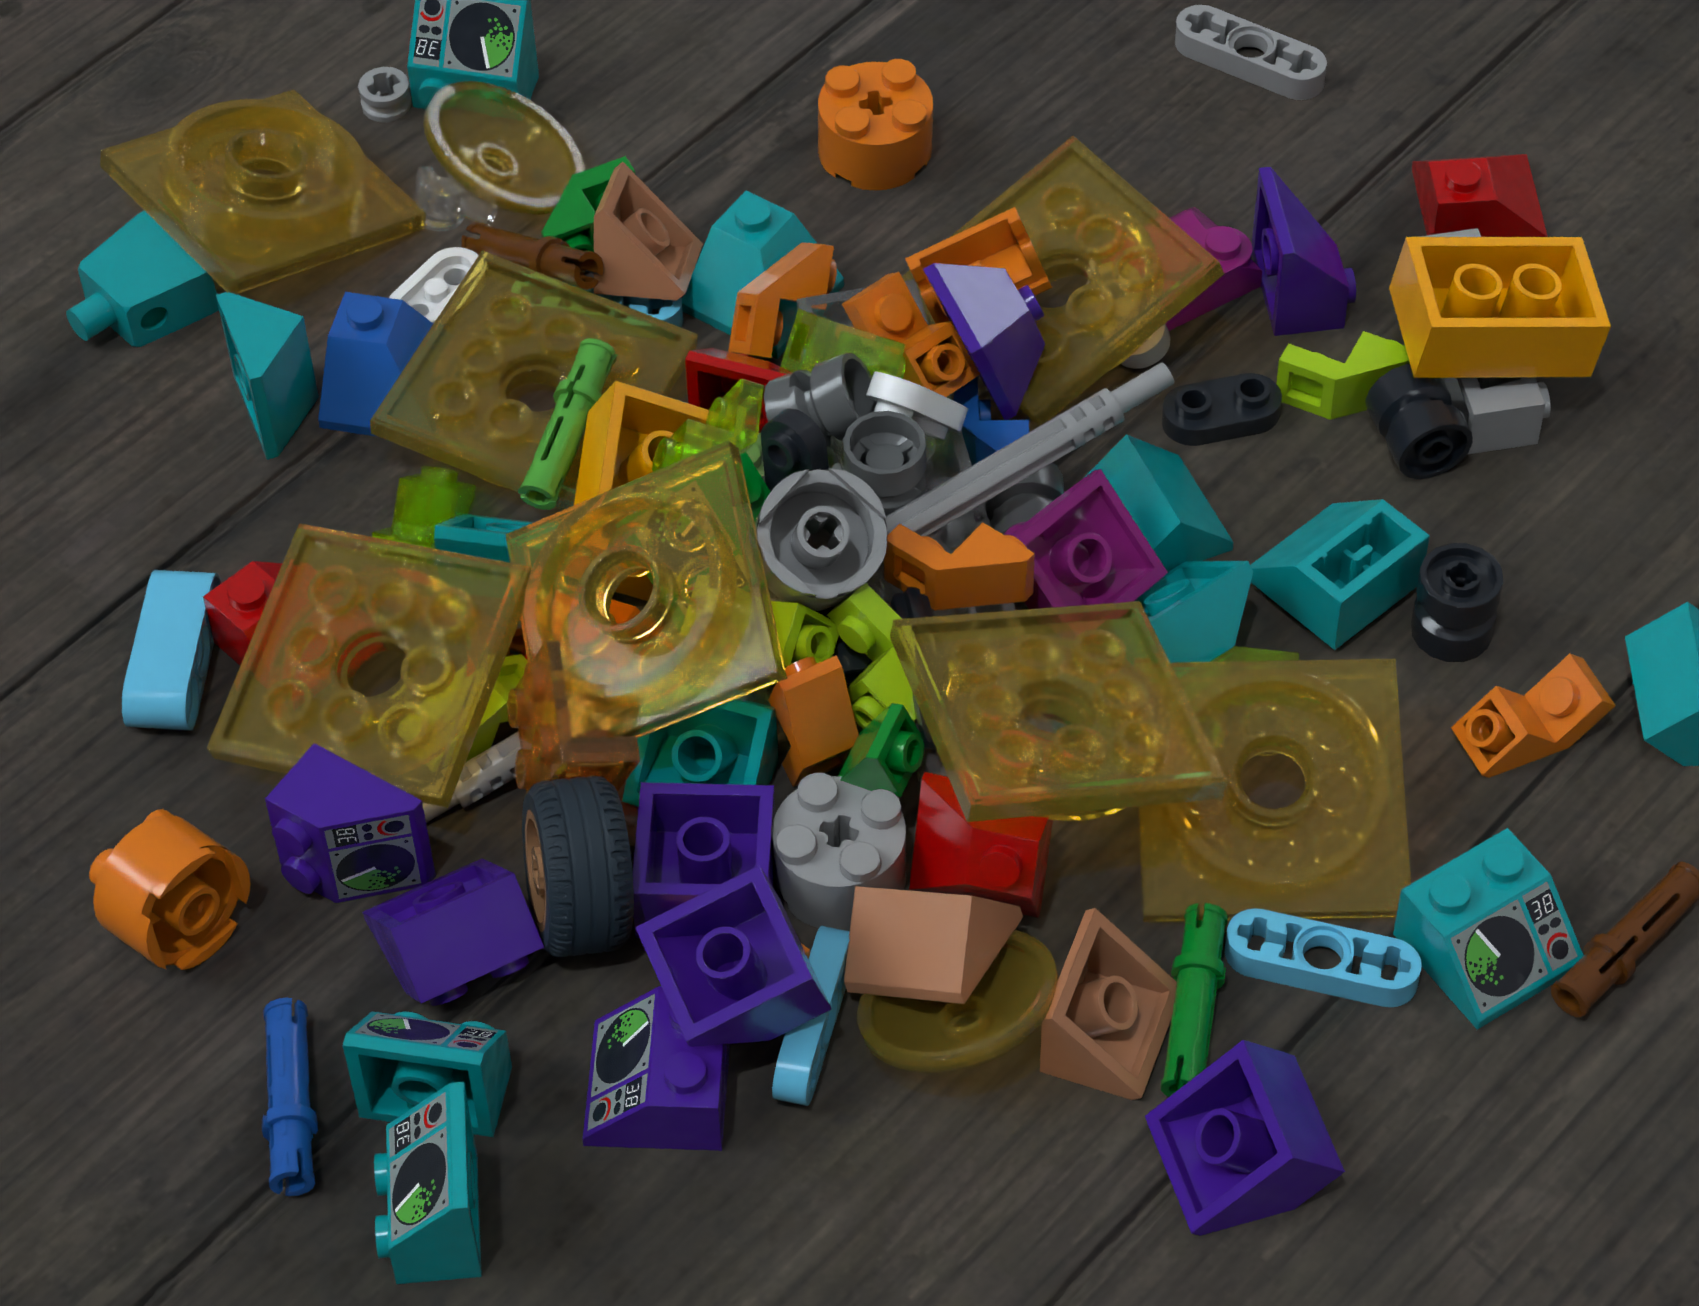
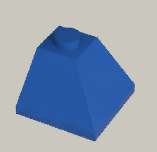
(365, 357)

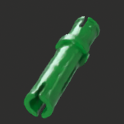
(1198, 977)

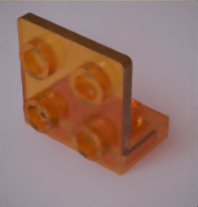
(546, 742)

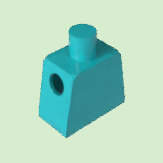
(141, 286)

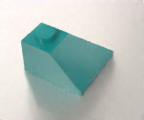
(738, 250)
(1198, 608)

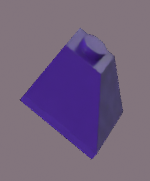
(1298, 262)
(994, 327)

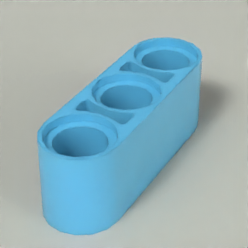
(170, 652)

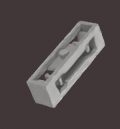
(1498, 409)

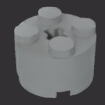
(805, 505)
(832, 840)

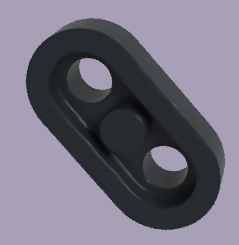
(1226, 410)
(791, 445)

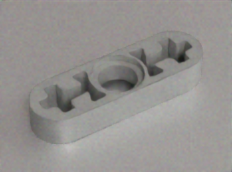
(1298, 66)

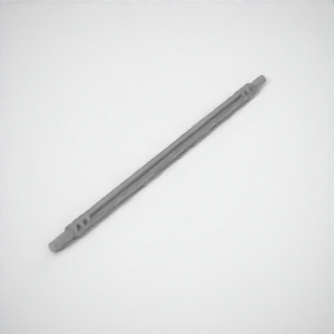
(923, 516)

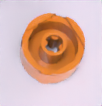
(875, 123)
(169, 891)

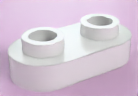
(436, 281)
(929, 409)

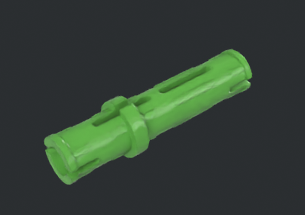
(567, 423)

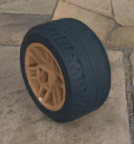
(578, 865)

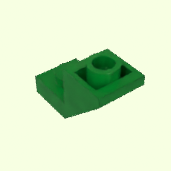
(575, 210)
(885, 752)

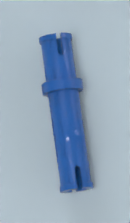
(289, 1116)

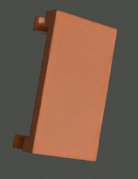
(992, 243)

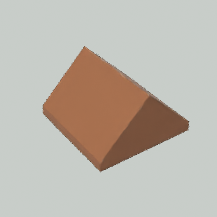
(641, 242)
(924, 943)
(1107, 1012)

